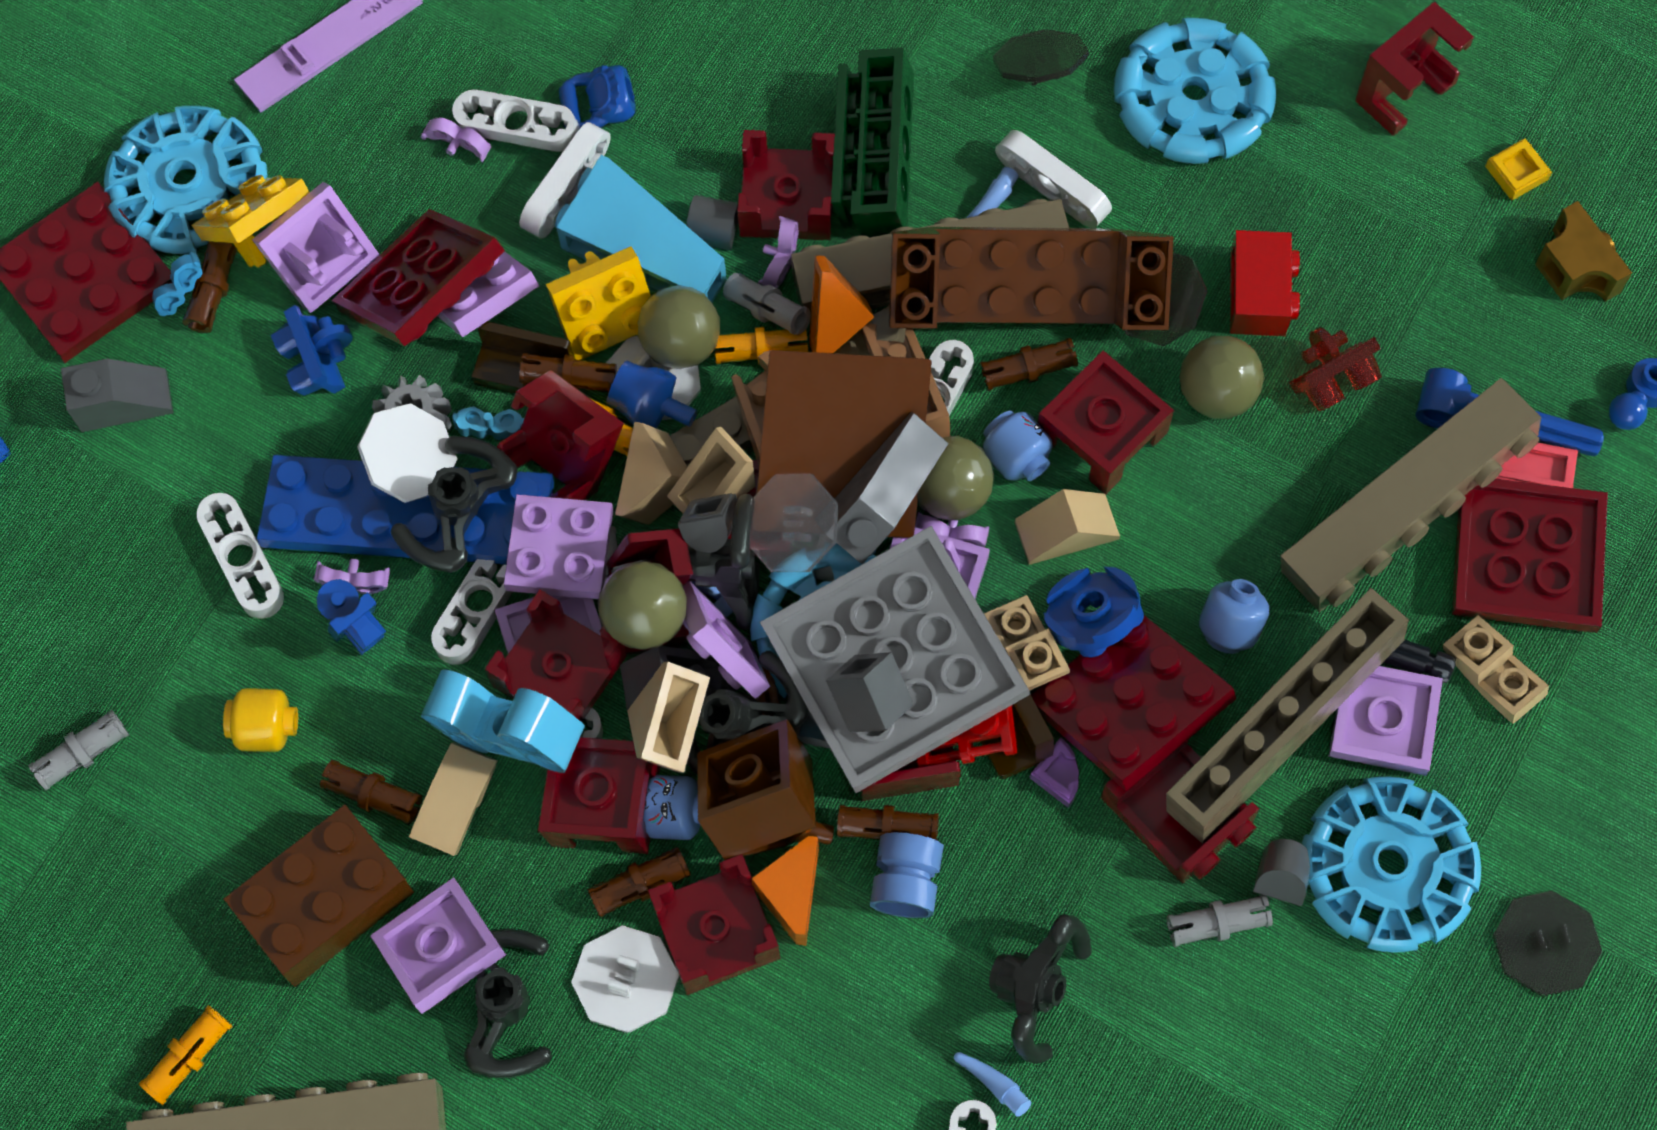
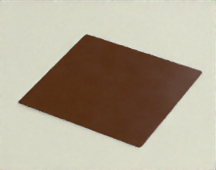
(835, 412)

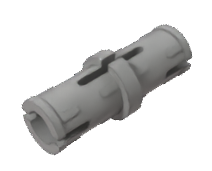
(767, 303)
(78, 750)
(1219, 920)

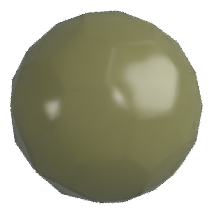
(678, 327)
(1221, 377)
(957, 482)
(642, 605)

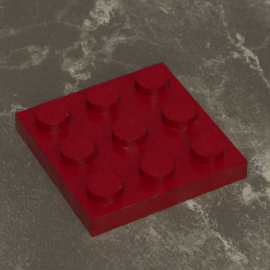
(80, 272)
(418, 277)
(1531, 555)
(1133, 702)

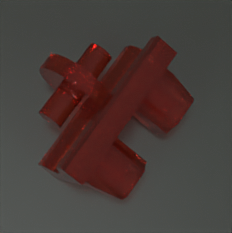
(1355, 361)

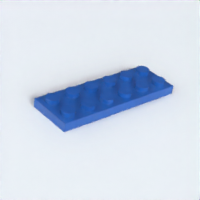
(337, 510)

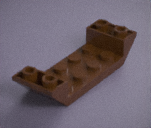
(1030, 276)

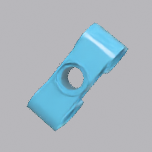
(524, 729)

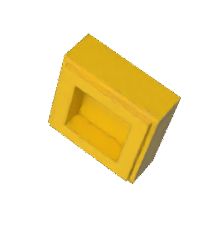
(1518, 169)

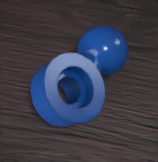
(1630, 409)

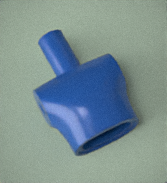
(646, 396)

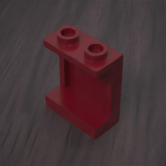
(1146, 815)

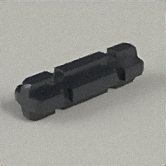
(1418, 658)

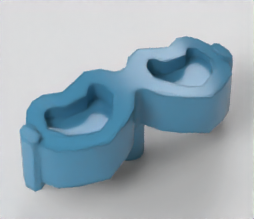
(183, 277)

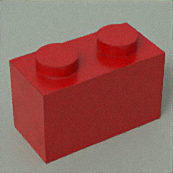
(1262, 283)

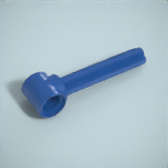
(1448, 392)

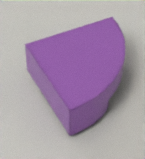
(1058, 773)

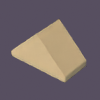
(715, 470)
(649, 474)
(1066, 525)
(667, 716)

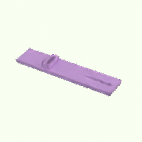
(319, 48)

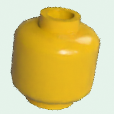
(259, 720)

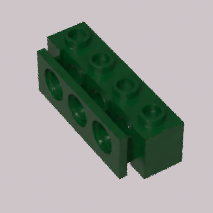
(884, 141)

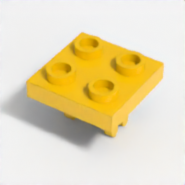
(249, 211)
(600, 301)

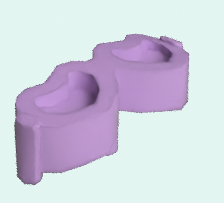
(450, 132)
(781, 262)
(968, 533)
(363, 582)

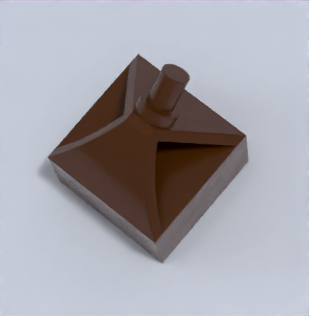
(758, 793)

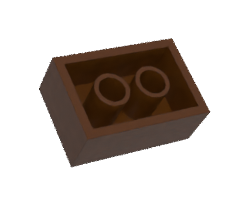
(319, 895)

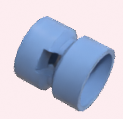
(907, 866)

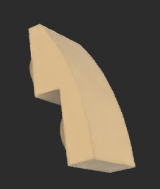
(1028, 642)
(1494, 671)
(453, 798)

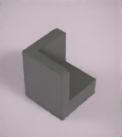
(870, 692)

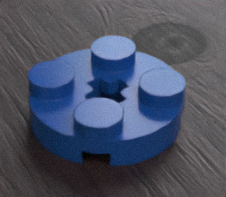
(1099, 629)

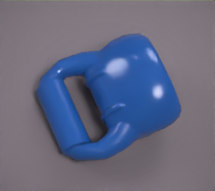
(608, 92)

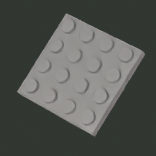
(941, 641)

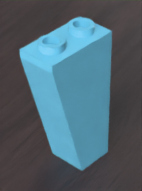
(619, 213)

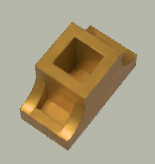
(1582, 257)

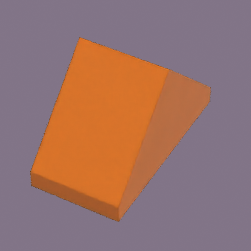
(836, 308)
(789, 888)

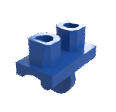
(320, 348)
(349, 616)

